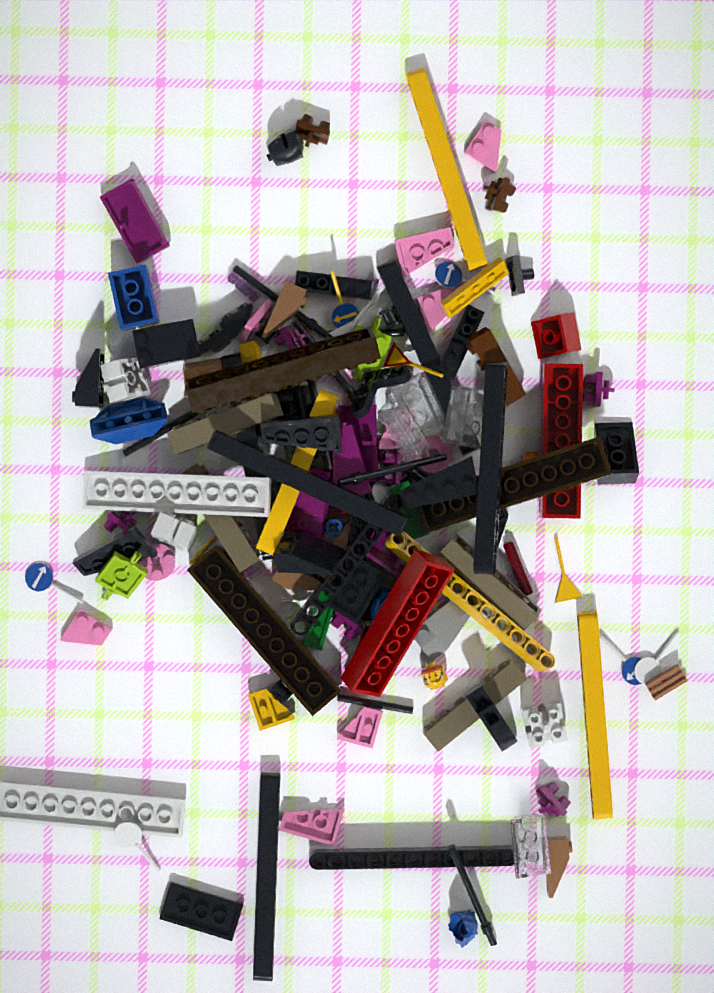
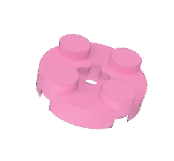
(436, 443)
(167, 563)

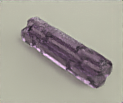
(243, 287)

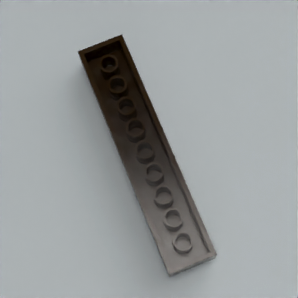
(281, 370)
(528, 481)
(264, 630)

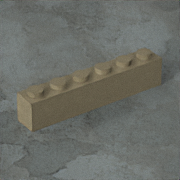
(229, 421)
(229, 533)
(494, 588)
(462, 715)

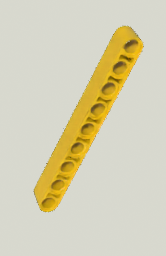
(287, 495)

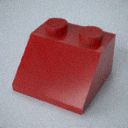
(556, 335)

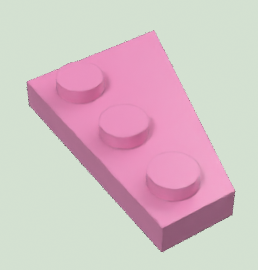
(422, 248)
(313, 824)

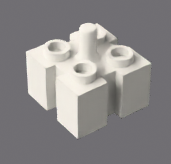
(124, 380)
(174, 530)
(544, 724)

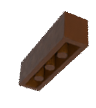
(488, 350)

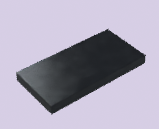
(201, 911)

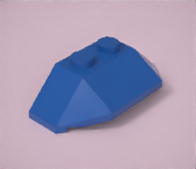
(129, 420)

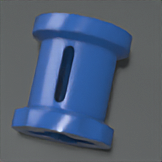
(333, 521)

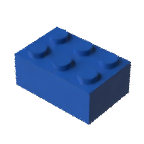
(134, 297)

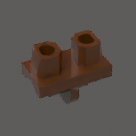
(312, 133)
(496, 192)

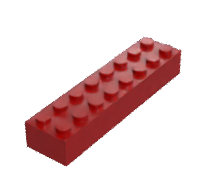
(561, 428)
(397, 623)

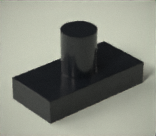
(517, 275)

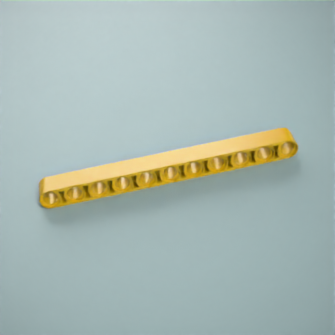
(446, 169)
(475, 611)
(594, 715)

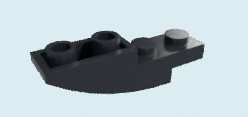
(323, 284)
(231, 328)
(457, 347)
(491, 717)

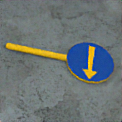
(343, 312)

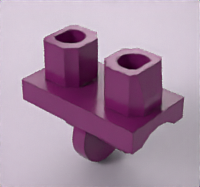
(291, 338)
(595, 397)
(392, 458)
(114, 521)
(353, 630)
(549, 802)

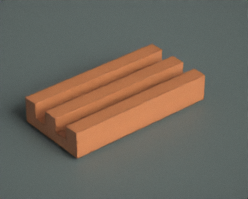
(681, 680)

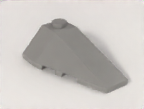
(441, 629)

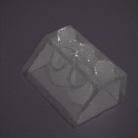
(421, 402)
(464, 417)
(403, 429)
(530, 845)

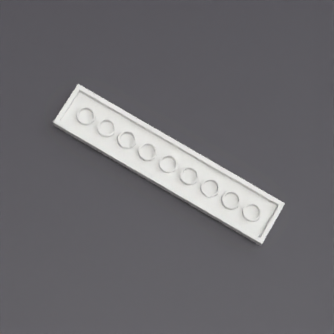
(177, 493)
(90, 808)

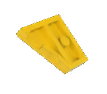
(268, 709)

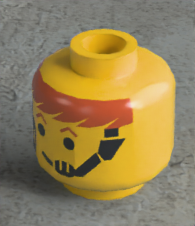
(434, 675)

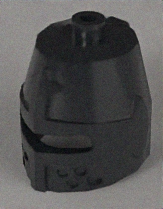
(284, 149)

